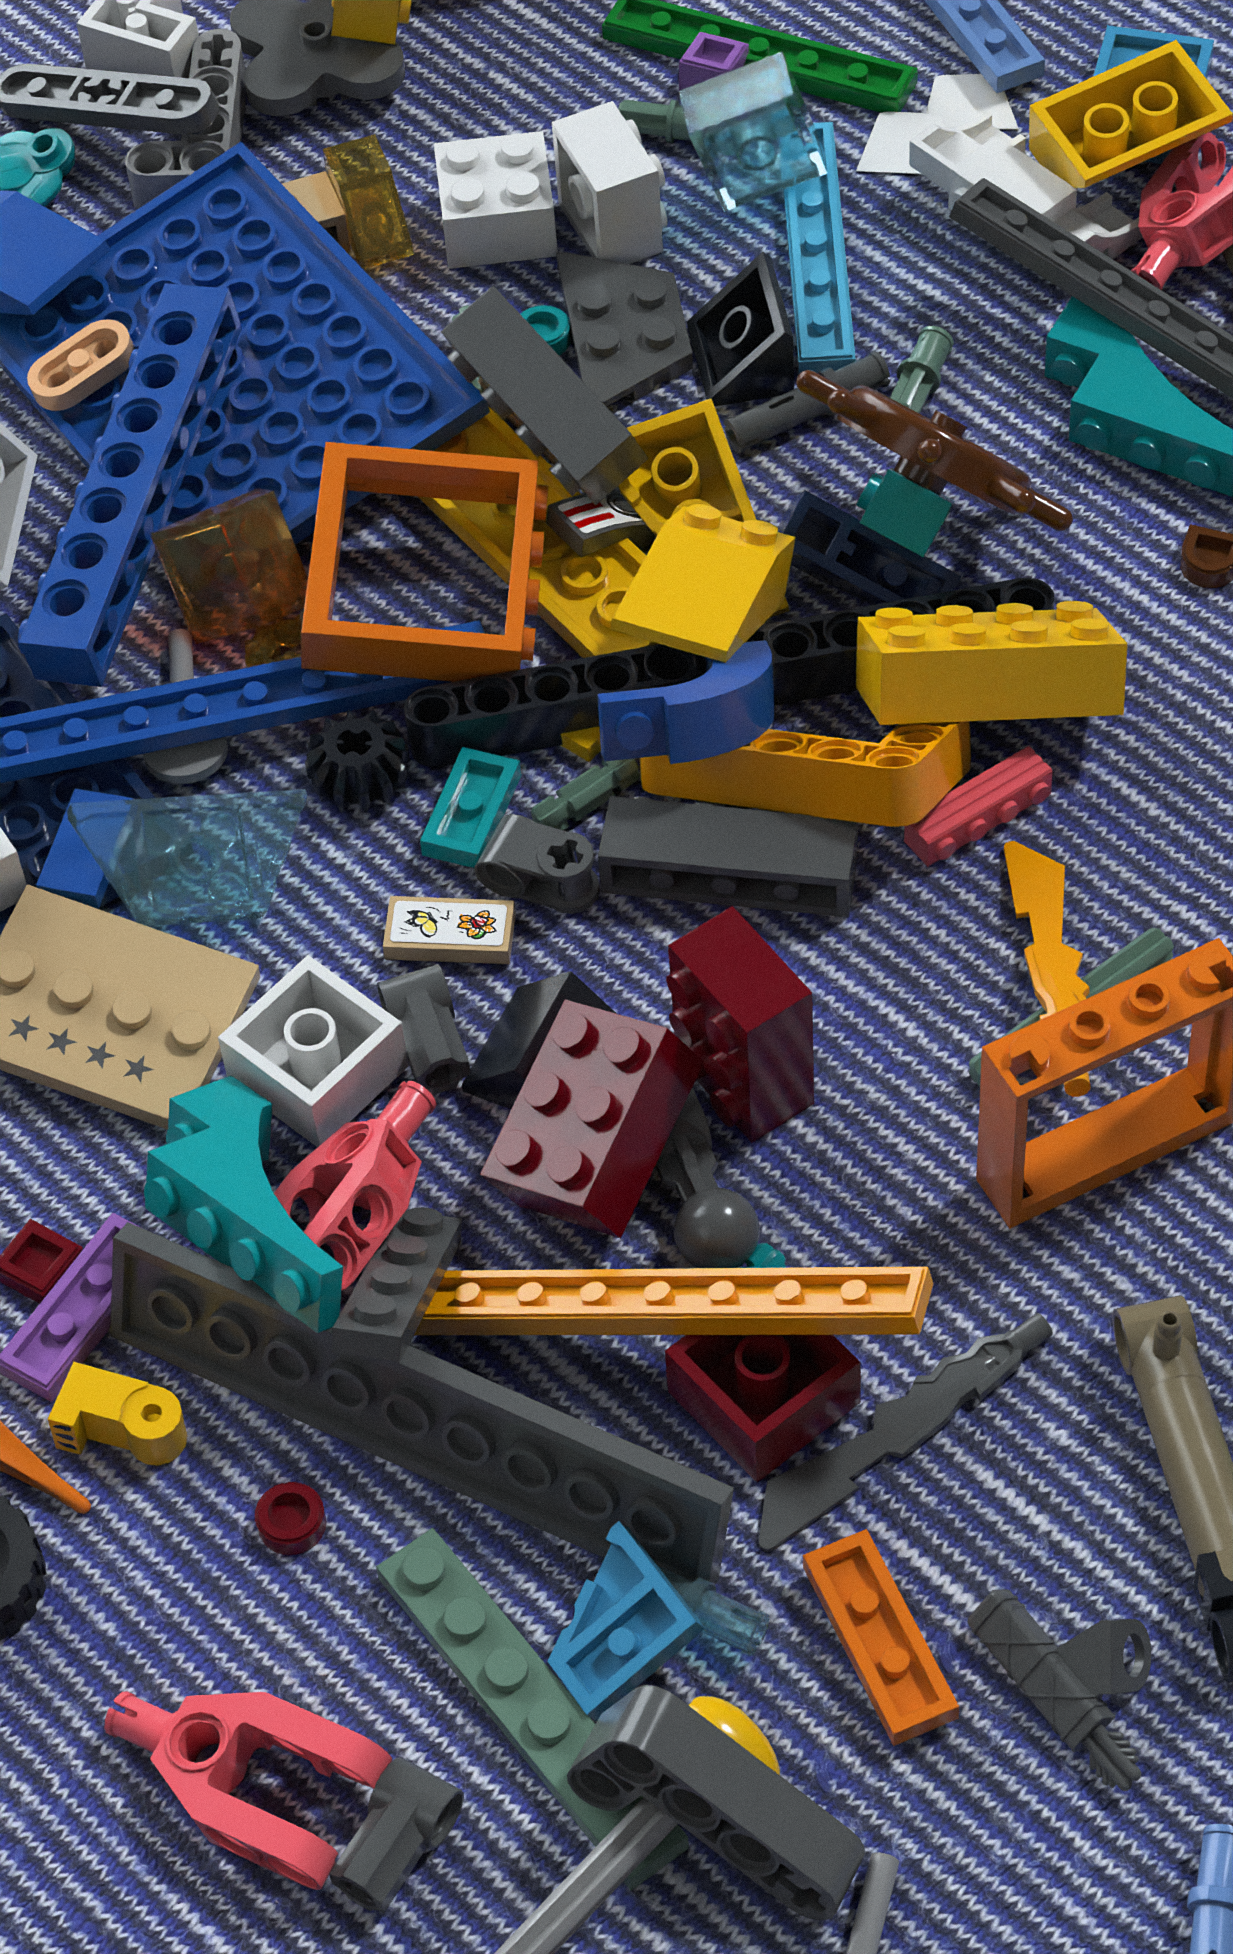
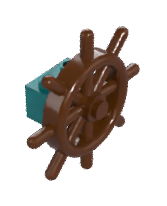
(909, 498)

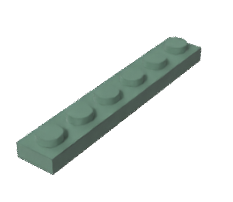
(507, 1680)

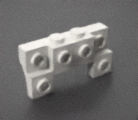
(978, 150)

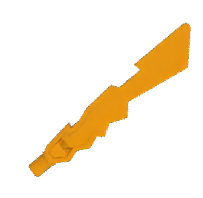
(1052, 966)

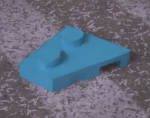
(621, 1627)

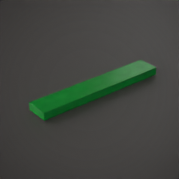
(814, 65)

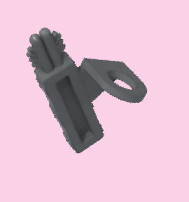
(1070, 1679)

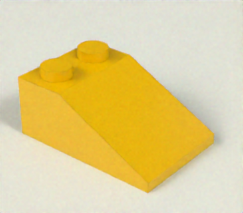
(707, 583)

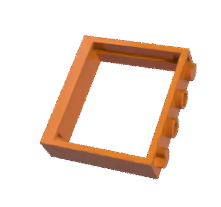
(413, 650)
(1125, 1132)

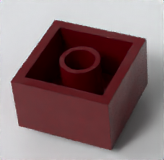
(763, 1391)

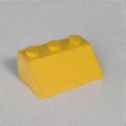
(1124, 116)

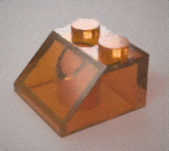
(233, 566)

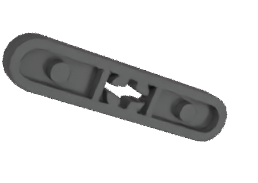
(108, 98)

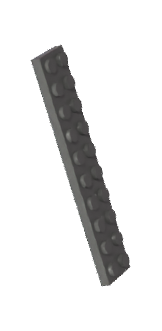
(416, 1411)

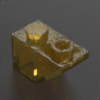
(369, 201)

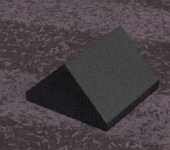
(744, 338)
(520, 1035)

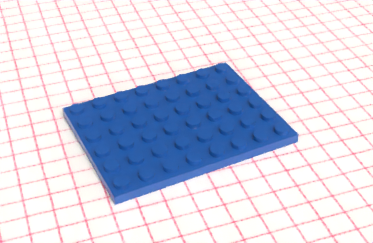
(315, 352)

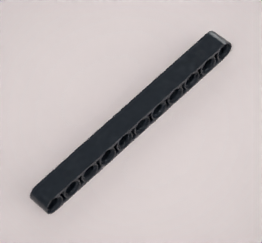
(539, 703)

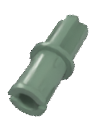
(656, 118)
(920, 372)

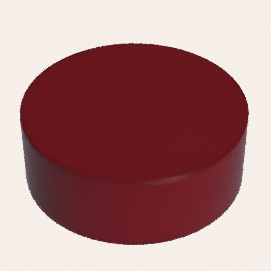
(290, 1518)

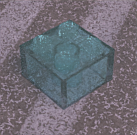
(752, 131)

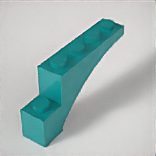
(1130, 406)
(219, 1198)

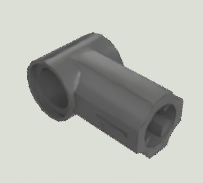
(430, 1035)
(404, 1817)

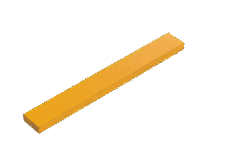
(681, 1301)

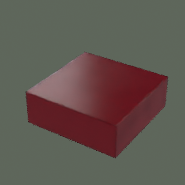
(36, 1260)

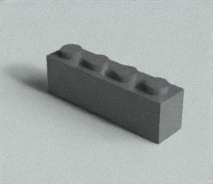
(544, 395)
(728, 856)

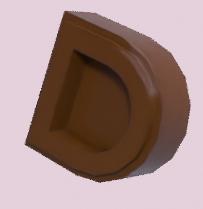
(1207, 557)

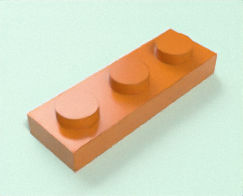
(880, 1637)

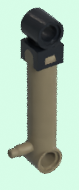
(1161, 1354)

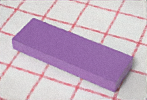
(67, 1320)

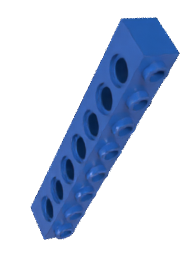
(130, 486)

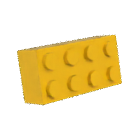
(990, 664)

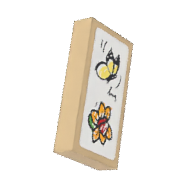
(449, 930)

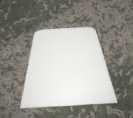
(966, 98)
(890, 140)

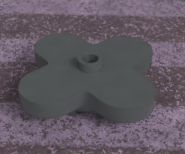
(302, 59)

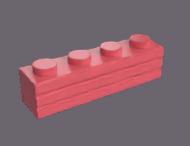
(980, 806)

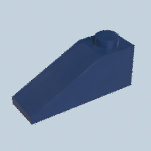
(856, 558)

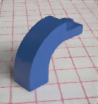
(694, 718)

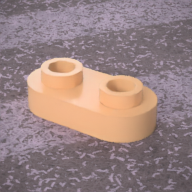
(80, 365)

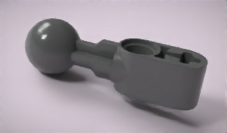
(713, 1223)

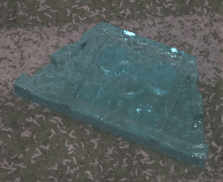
(191, 853)

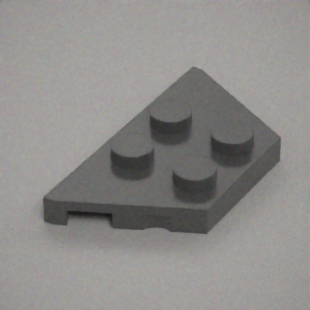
(623, 325)

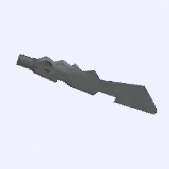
(899, 1427)

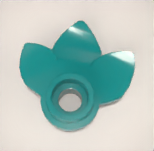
(36, 162)

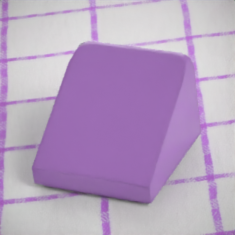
(710, 57)

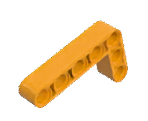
(826, 776)

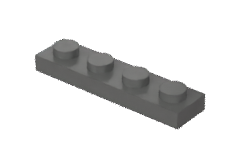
(397, 1286)

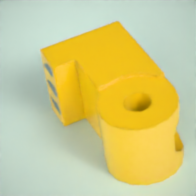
(119, 1414)

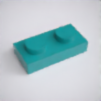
(470, 807)

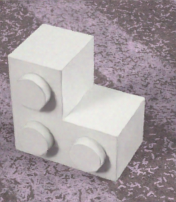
(138, 37)

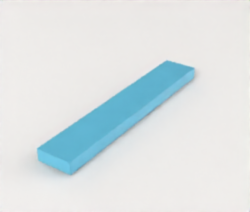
(819, 266)

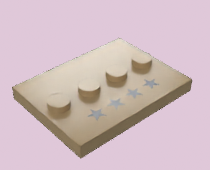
(112, 1005)

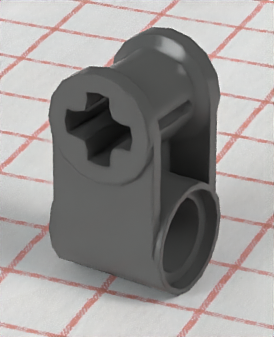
(533, 859)

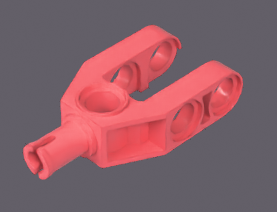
(1195, 220)
(362, 1167)
(240, 1727)

